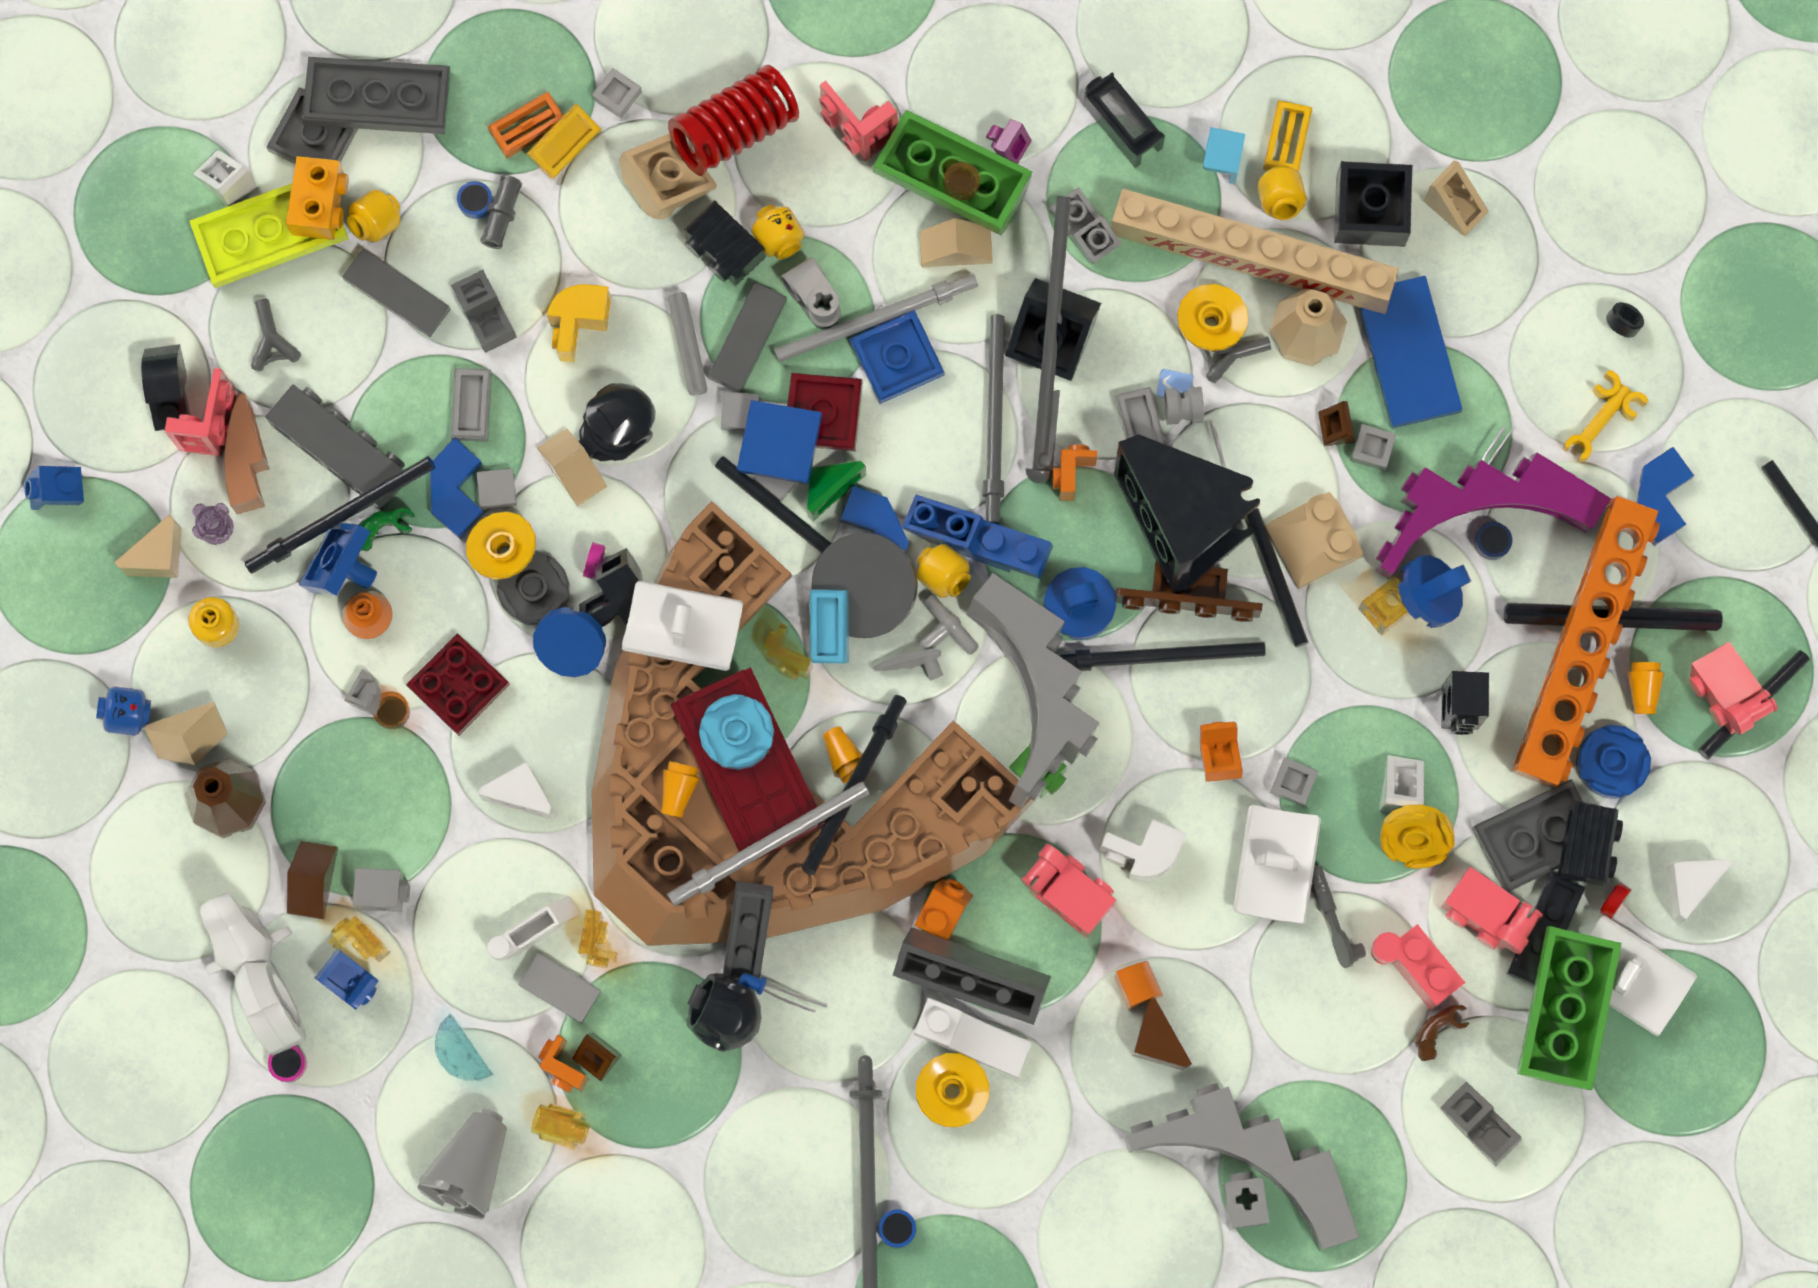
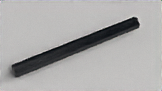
(1633, 618)

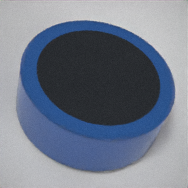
(474, 199)
(897, 1228)

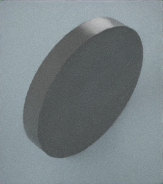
(878, 580)

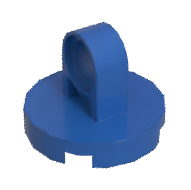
(1433, 590)
(1081, 600)

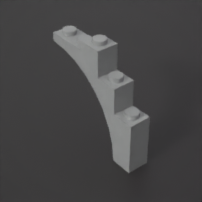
(1030, 640)
(1216, 1126)

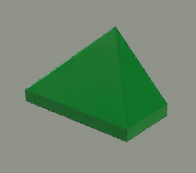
(830, 484)

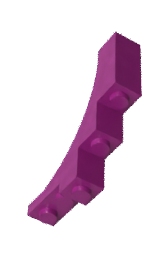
(1538, 487)

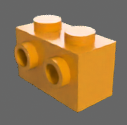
(316, 198)

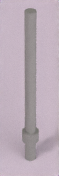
(941, 293)
(704, 880)

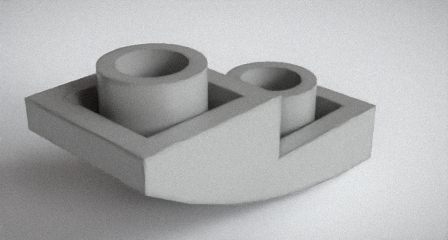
(1088, 229)

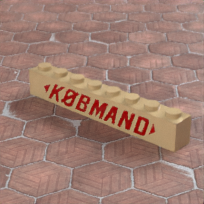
(1253, 251)

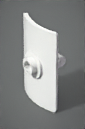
(682, 625)
(1277, 864)
(1646, 980)

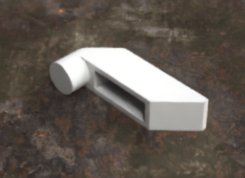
(532, 929)

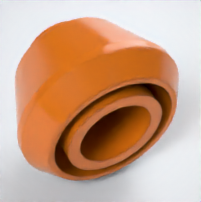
(367, 614)

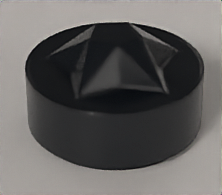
(1625, 319)

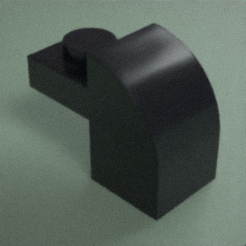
(164, 383)
(617, 580)

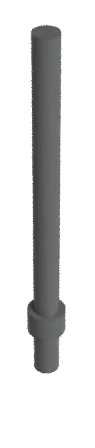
(993, 485)

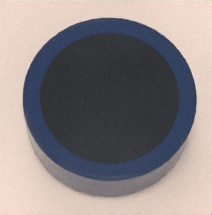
(1493, 541)

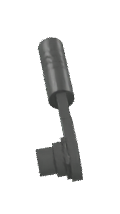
(1345, 952)

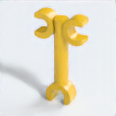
(1618, 397)

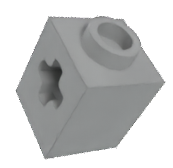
(380, 890)
(1236, 1214)

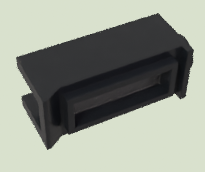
(1121, 118)

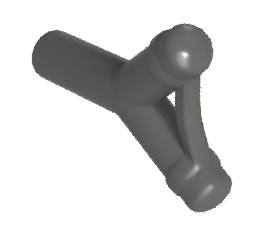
(271, 339)
(1232, 353)

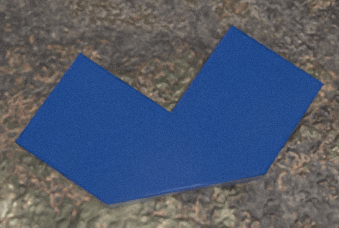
(1656, 481)
(448, 503)
(873, 514)

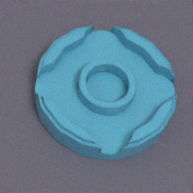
(736, 732)

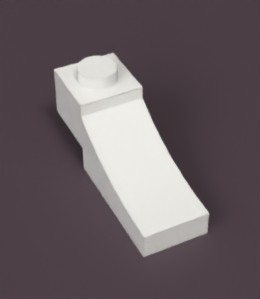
(972, 1038)

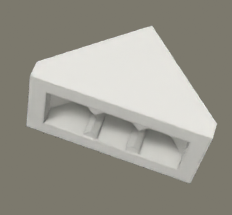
(226, 178)
(1402, 783)
(518, 791)
(1691, 883)

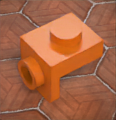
(1065, 475)
(1220, 751)
(944, 908)
(564, 1076)

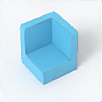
(1224, 152)

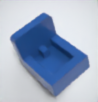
(54, 486)
(347, 980)

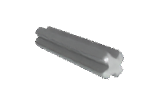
(687, 343)

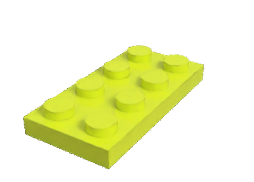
(252, 237)

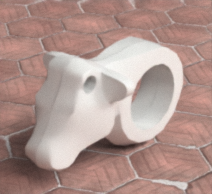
(245, 949)

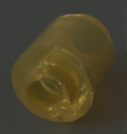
(560, 1126)

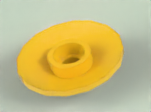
(1216, 303)
(492, 535)
(958, 1071)

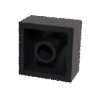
(1373, 204)

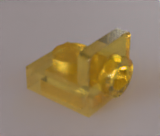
(595, 933)
(366, 941)

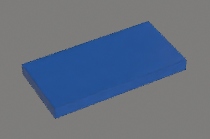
(1411, 356)

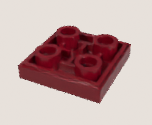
(458, 684)

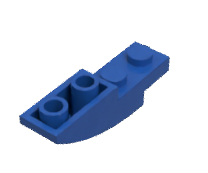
(977, 538)

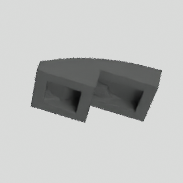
(484, 311)
(1481, 1124)

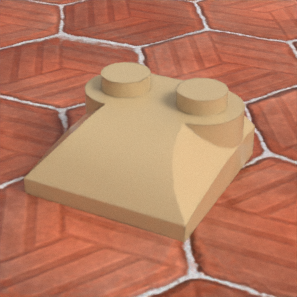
(661, 177)
(1314, 539)

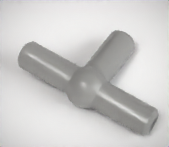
(949, 625)

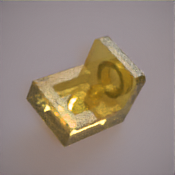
(788, 662)

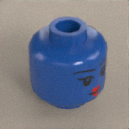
(124, 710)

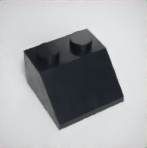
(1072, 335)

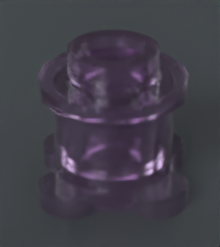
(206, 516)

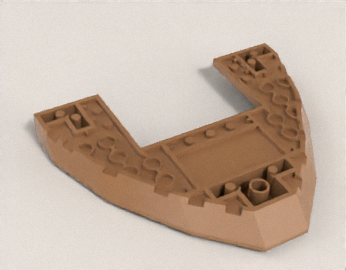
(920, 830)

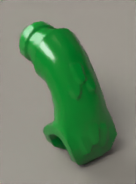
(385, 518)

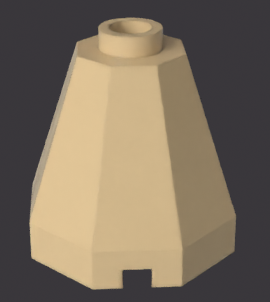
(1308, 327)

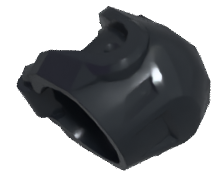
(619, 417)
(723, 1013)

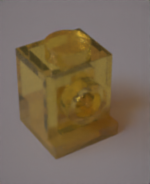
(1379, 612)

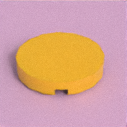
(1417, 836)

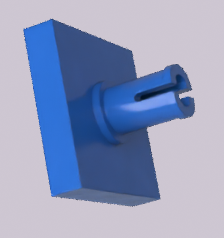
(337, 561)

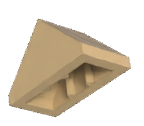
(1456, 199)
(955, 244)
(572, 466)
(155, 553)
(187, 734)

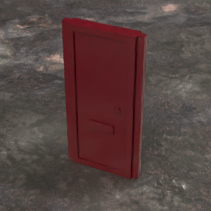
(753, 798)

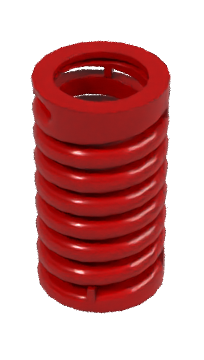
(733, 119)

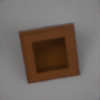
(1336, 424)
(596, 1056)

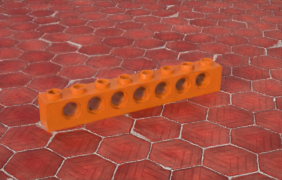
(1640, 524)

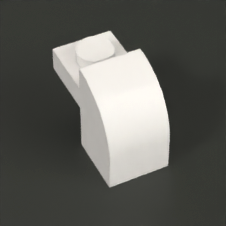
(1152, 858)

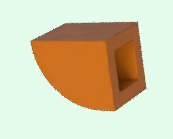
(1137, 984)

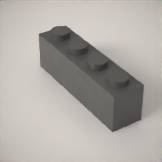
(332, 443)
(971, 975)

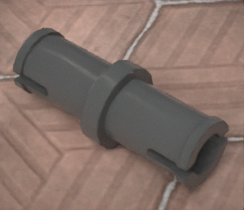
(501, 212)

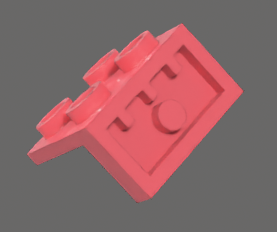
(859, 137)
(210, 435)

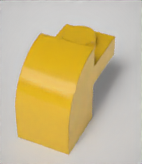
(575, 308)

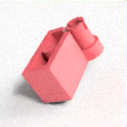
(1730, 690)
(1068, 890)
(1490, 912)
(1419, 964)

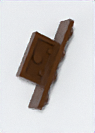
(1203, 597)

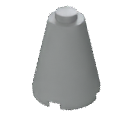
(467, 1166)

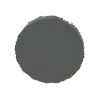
(535, 590)

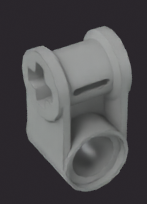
(810, 289)

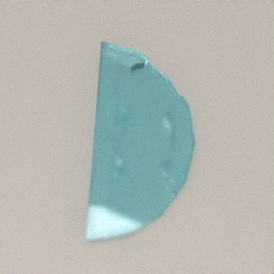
(458, 1053)

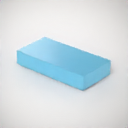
(829, 626)

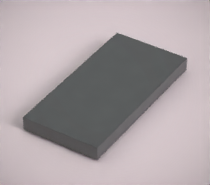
(376, 95)

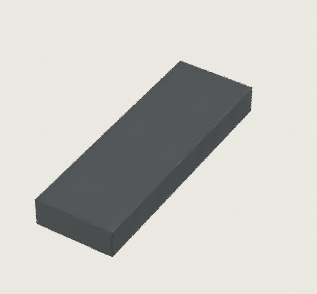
(396, 293)
(747, 337)
(747, 930)

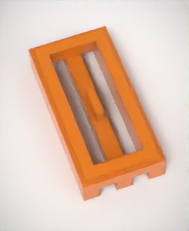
(520, 113)

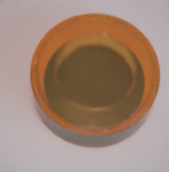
(961, 181)
(393, 710)

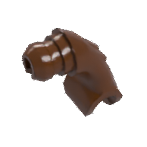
(1427, 1035)

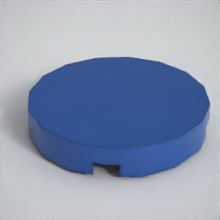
(569, 642)
(1613, 761)

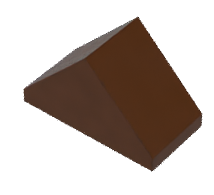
(310, 879)
(1158, 1040)

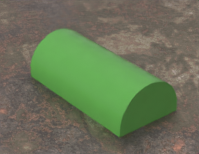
(923, 151)
(1569, 1008)

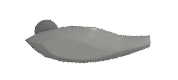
(911, 660)

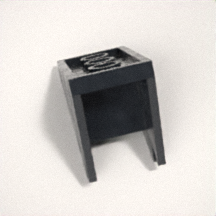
(1183, 507)

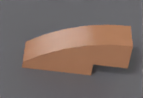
(244, 458)

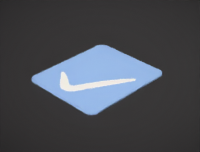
(1173, 379)

